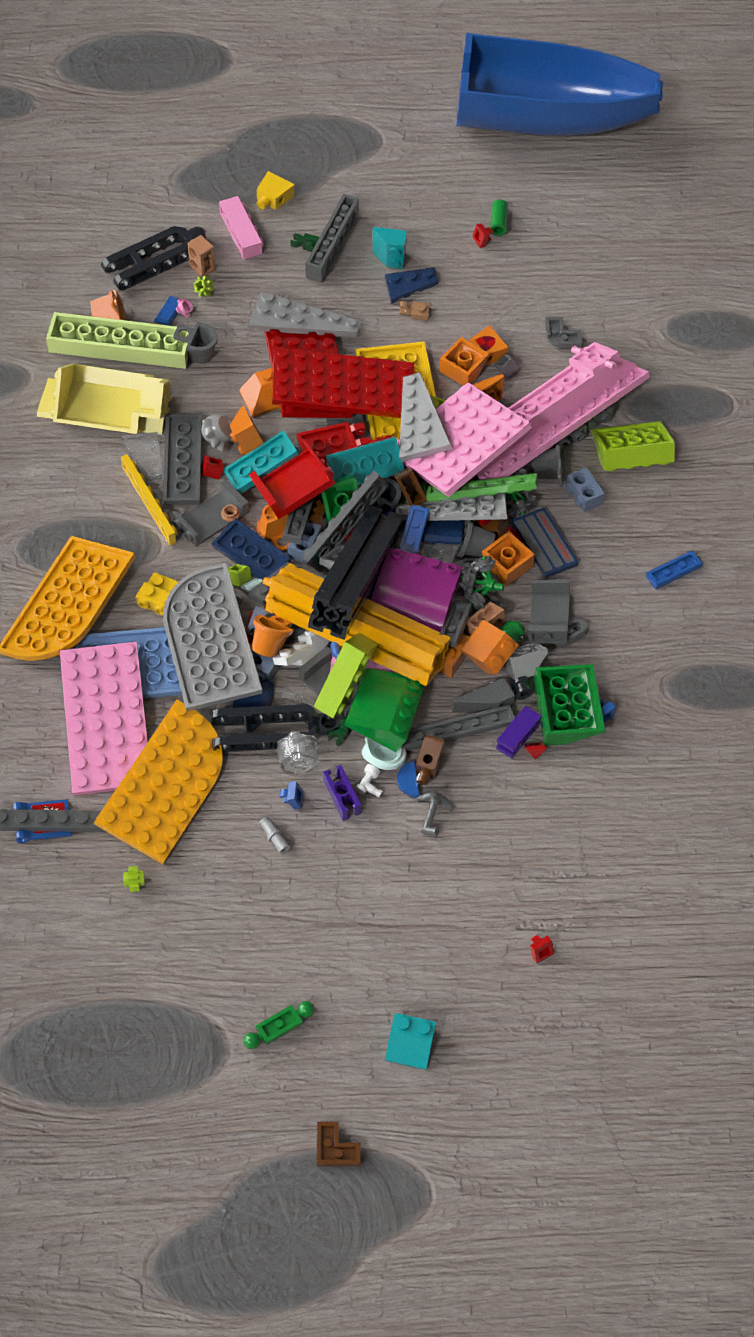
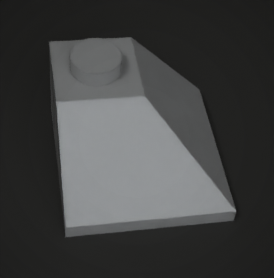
(525, 660)

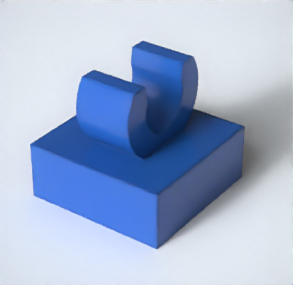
(608, 710)
(292, 795)

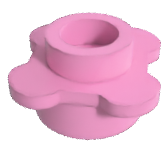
(184, 307)

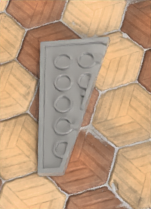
(296, 317)
(420, 423)
(466, 508)

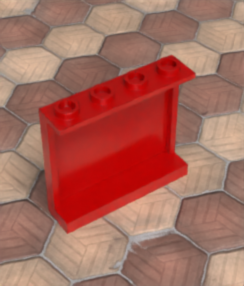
(294, 481)

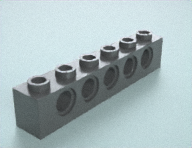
(332, 238)

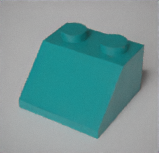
(390, 246)
(410, 1041)

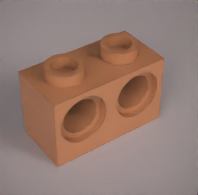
(201, 256)
(491, 613)

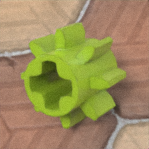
(204, 286)
(134, 878)

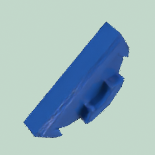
(407, 780)

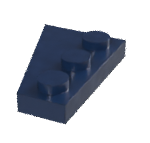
(407, 282)

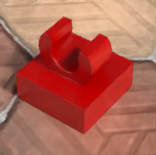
(482, 235)
(541, 948)

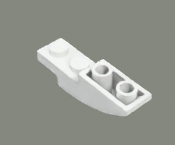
(302, 651)

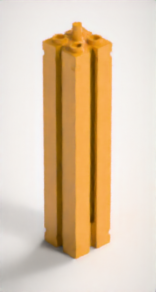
(401, 642)

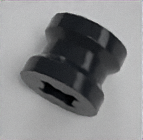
(522, 688)

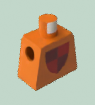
(491, 343)

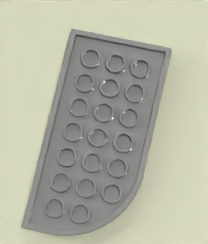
(209, 640)

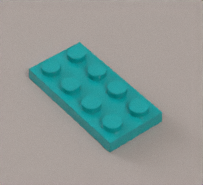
(364, 459)
(261, 460)

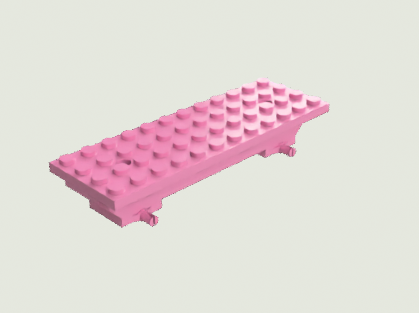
(565, 403)

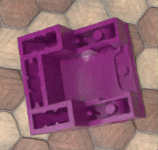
(417, 587)

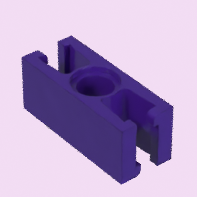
(518, 732)
(341, 799)

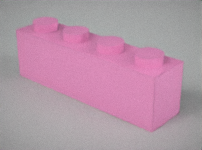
(241, 227)

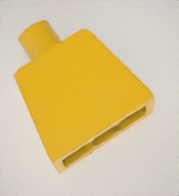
(274, 192)

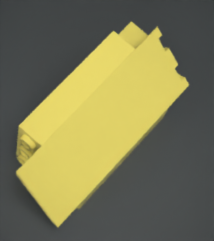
(106, 399)

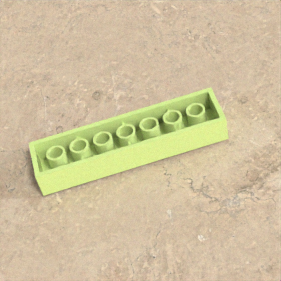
(116, 340)

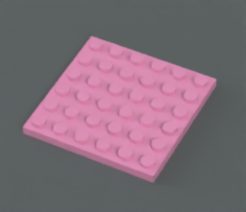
(478, 434)

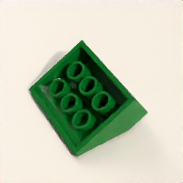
(568, 703)
(384, 707)

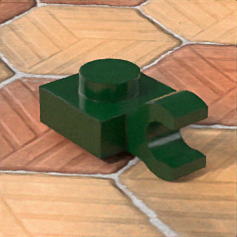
(307, 241)
(342, 733)

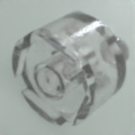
(297, 753)

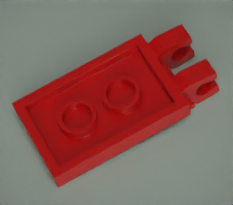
(334, 437)

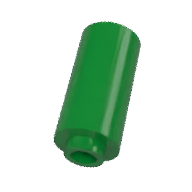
(499, 217)

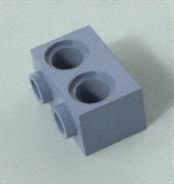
(585, 489)
(294, 550)

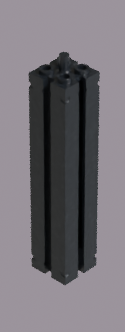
(355, 572)

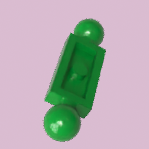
(279, 1025)

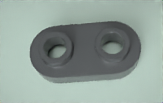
(576, 629)

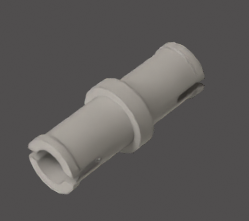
(274, 835)

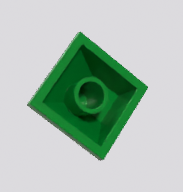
(338, 495)

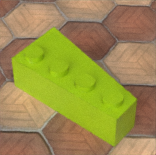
(345, 675)

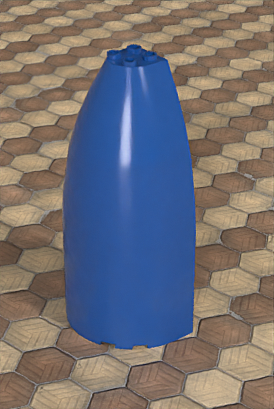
(551, 88)

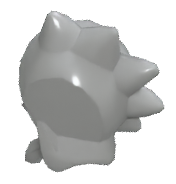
(217, 431)

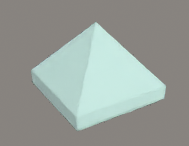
(251, 584)

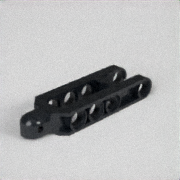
(141, 269)
(318, 725)

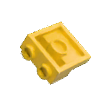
(155, 593)

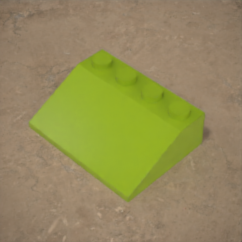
(633, 445)

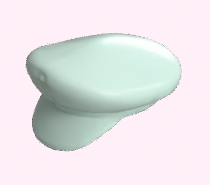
(381, 756)

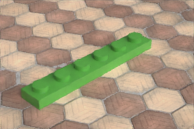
(487, 487)

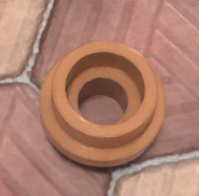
(230, 509)

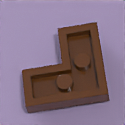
(331, 1152)

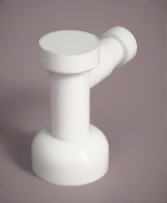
(371, 772)

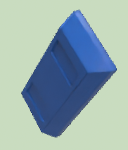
(168, 312)

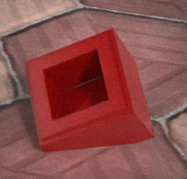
(212, 467)

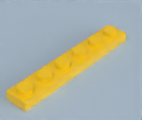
(146, 494)

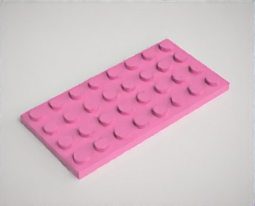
(102, 714)

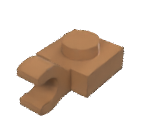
(417, 310)

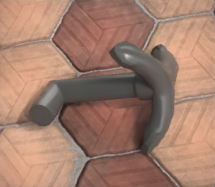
(435, 799)

